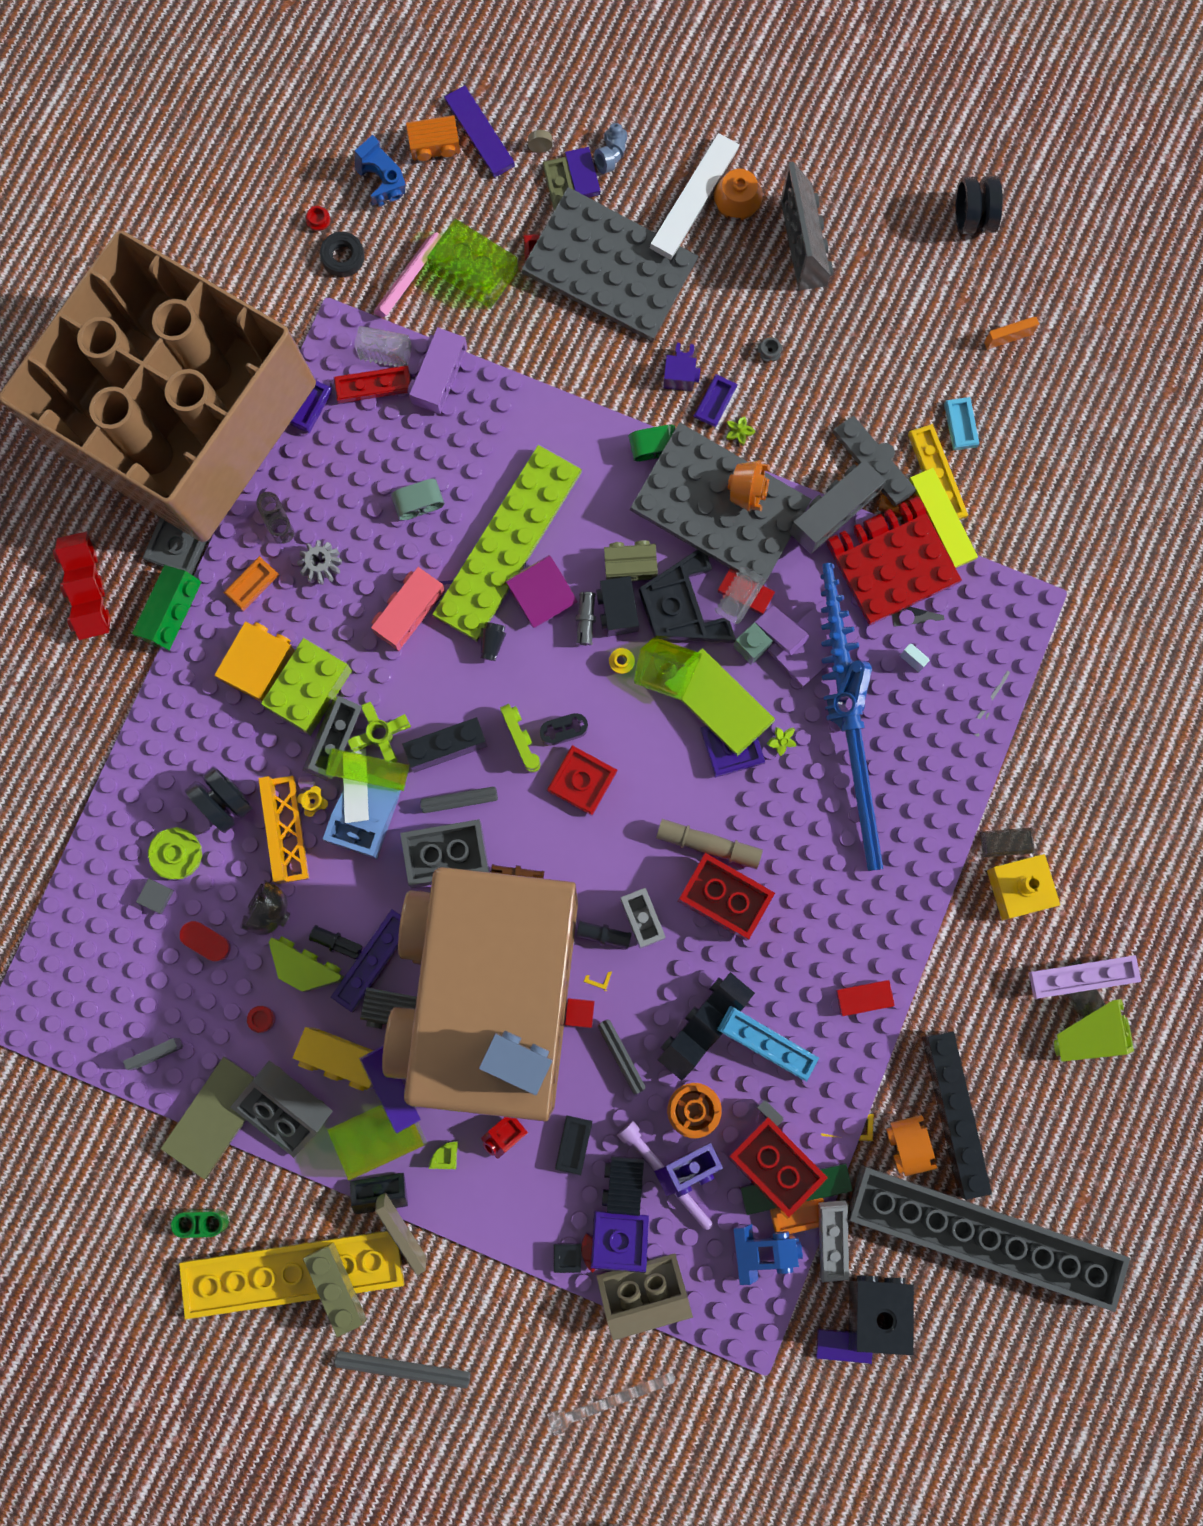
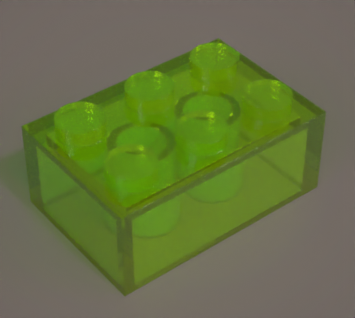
(472, 263)
(371, 1141)

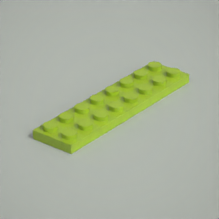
(507, 542)

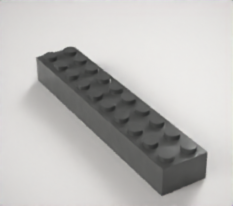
(988, 1238)

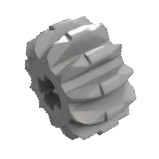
(318, 554)

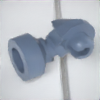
(609, 155)

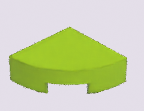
(445, 1157)

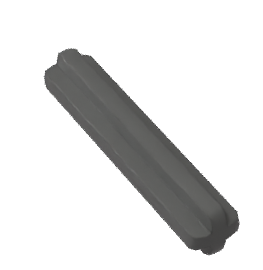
(459, 799)
(621, 1056)

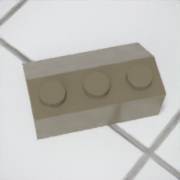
(644, 1300)

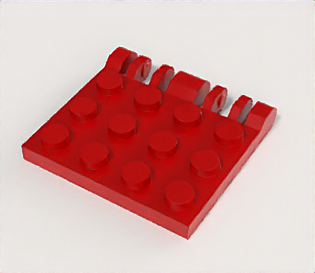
(895, 565)

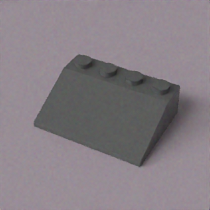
(805, 230)

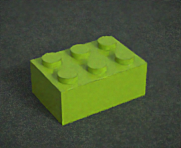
(306, 686)

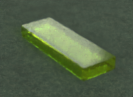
(367, 769)

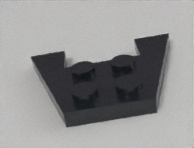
(674, 607)

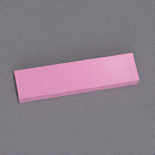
(406, 276)

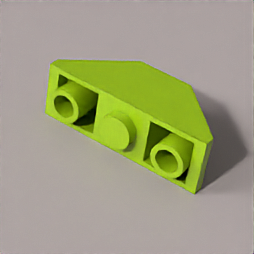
(301, 968)

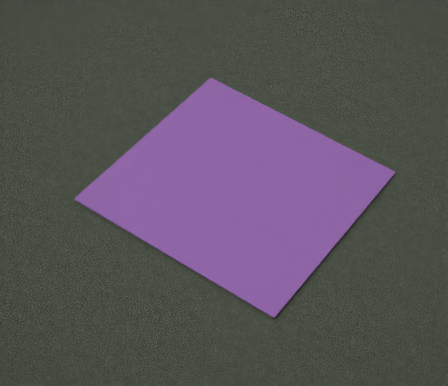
(114, 978)

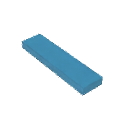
(768, 1043)

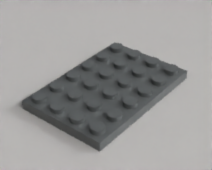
(608, 265)
(692, 502)

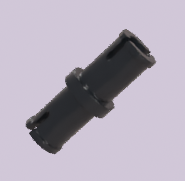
(603, 934)

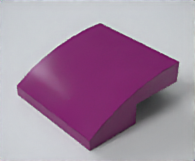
(541, 591)

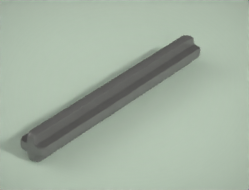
(402, 1369)

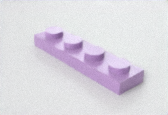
(1084, 977)

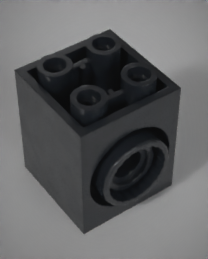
(891, 1299)

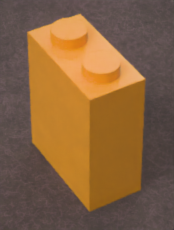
(254, 660)

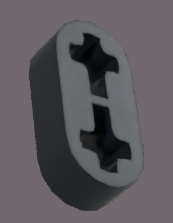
(562, 723)

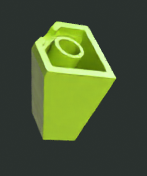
(1097, 1035)

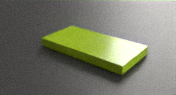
(725, 705)

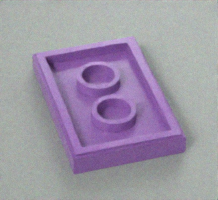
(807, 660)

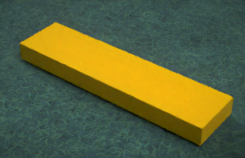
(931, 455)

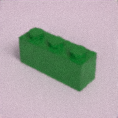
(166, 607)

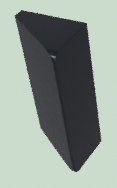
(365, 1192)

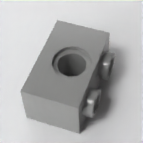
(642, 918)

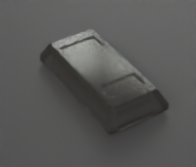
(1007, 842)

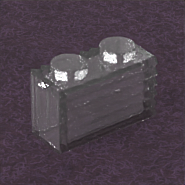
(382, 346)
(740, 595)

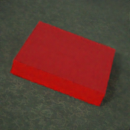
(582, 780)

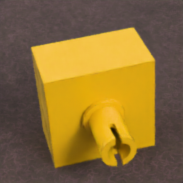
(1023, 887)

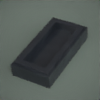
(573, 1145)

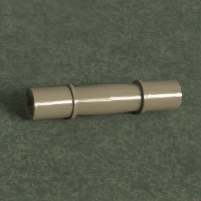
(709, 843)

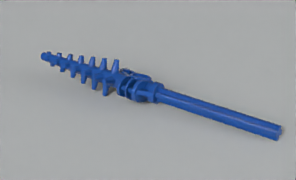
(852, 683)

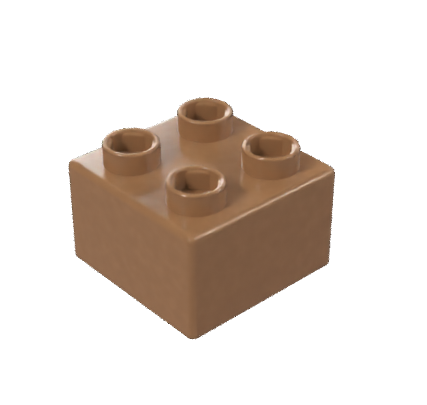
(161, 385)
(490, 963)

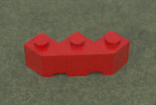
(82, 585)

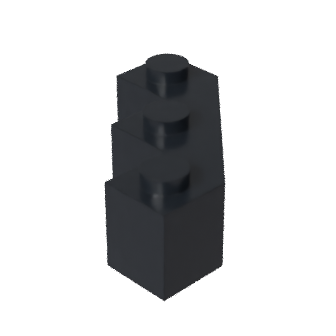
(701, 1032)

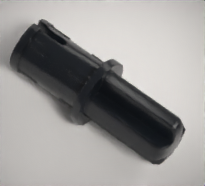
(335, 942)

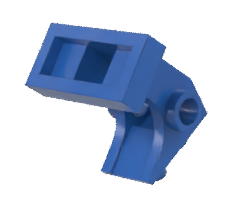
(373, 159)
(785, 1249)

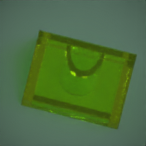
(666, 667)

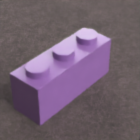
(437, 370)

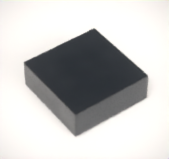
(567, 1257)

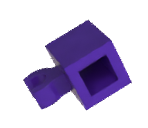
(681, 370)

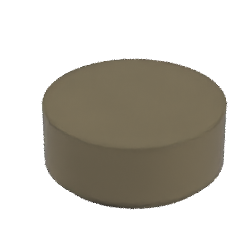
(540, 141)

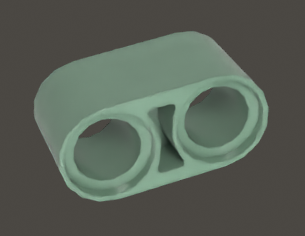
(417, 499)

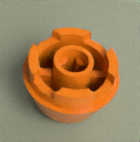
(738, 194)
(749, 485)
(694, 1110)

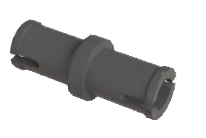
(585, 618)

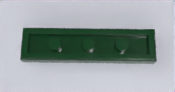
(836, 1183)

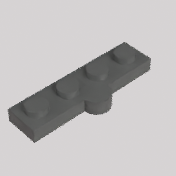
(880, 457)

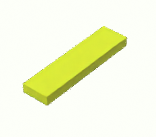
(943, 517)

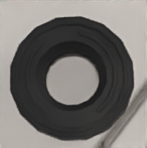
(341, 239)

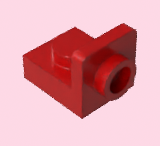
(503, 1136)

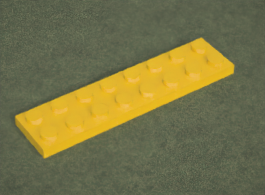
(281, 1275)

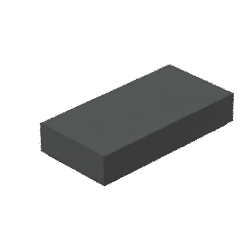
(153, 1054)

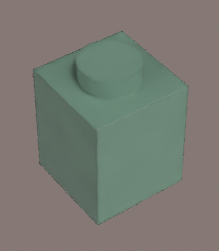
(752, 643)

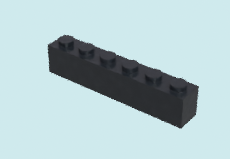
(956, 1115)

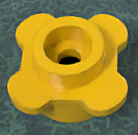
(305, 798)

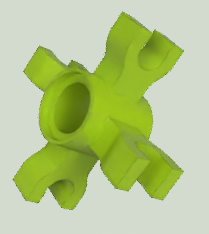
(361, 741)

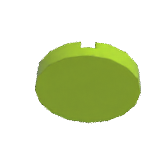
(175, 853)

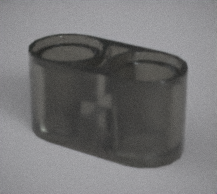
(275, 517)

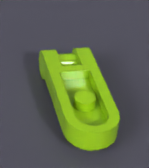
(521, 738)

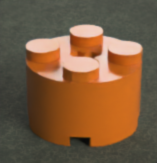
(912, 1146)

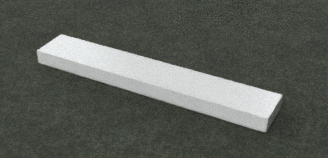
(694, 196)

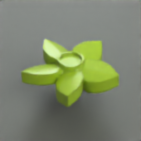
(739, 430)
(782, 740)

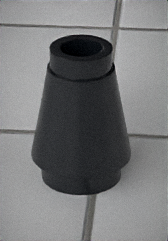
(491, 640)

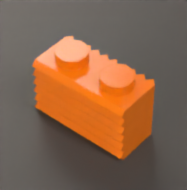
(433, 138)

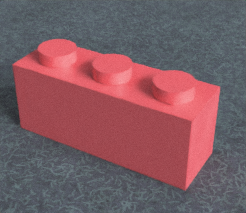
(407, 608)

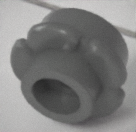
(771, 343)

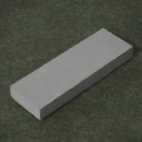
(833, 1241)

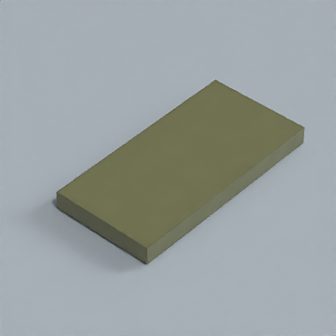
(209, 1121)

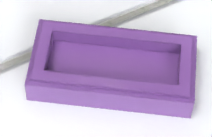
(782, 630)

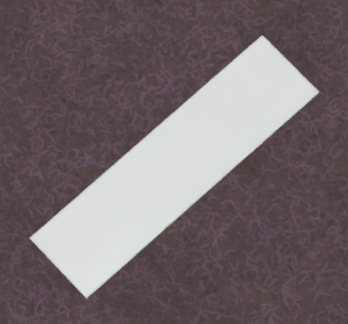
(355, 798)

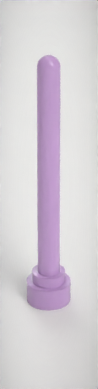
(631, 1136)

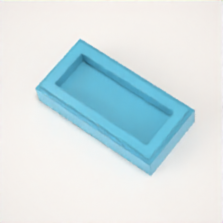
(961, 423)

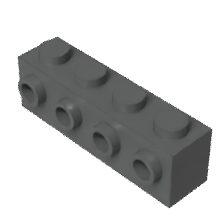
(837, 506)

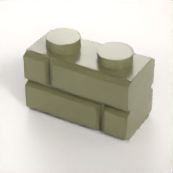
(633, 560)

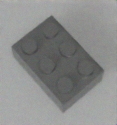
(445, 846)

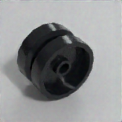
(978, 204)
(214, 803)

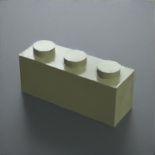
(335, 1289)

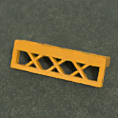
(273, 829)

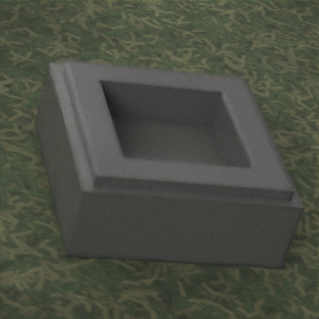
(155, 896)
(768, 1111)

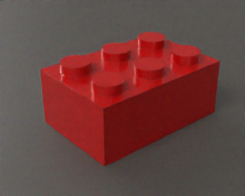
(726, 897)
(777, 1168)

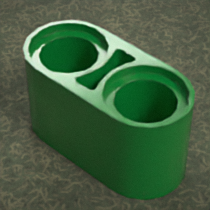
(650, 442)
(200, 1225)

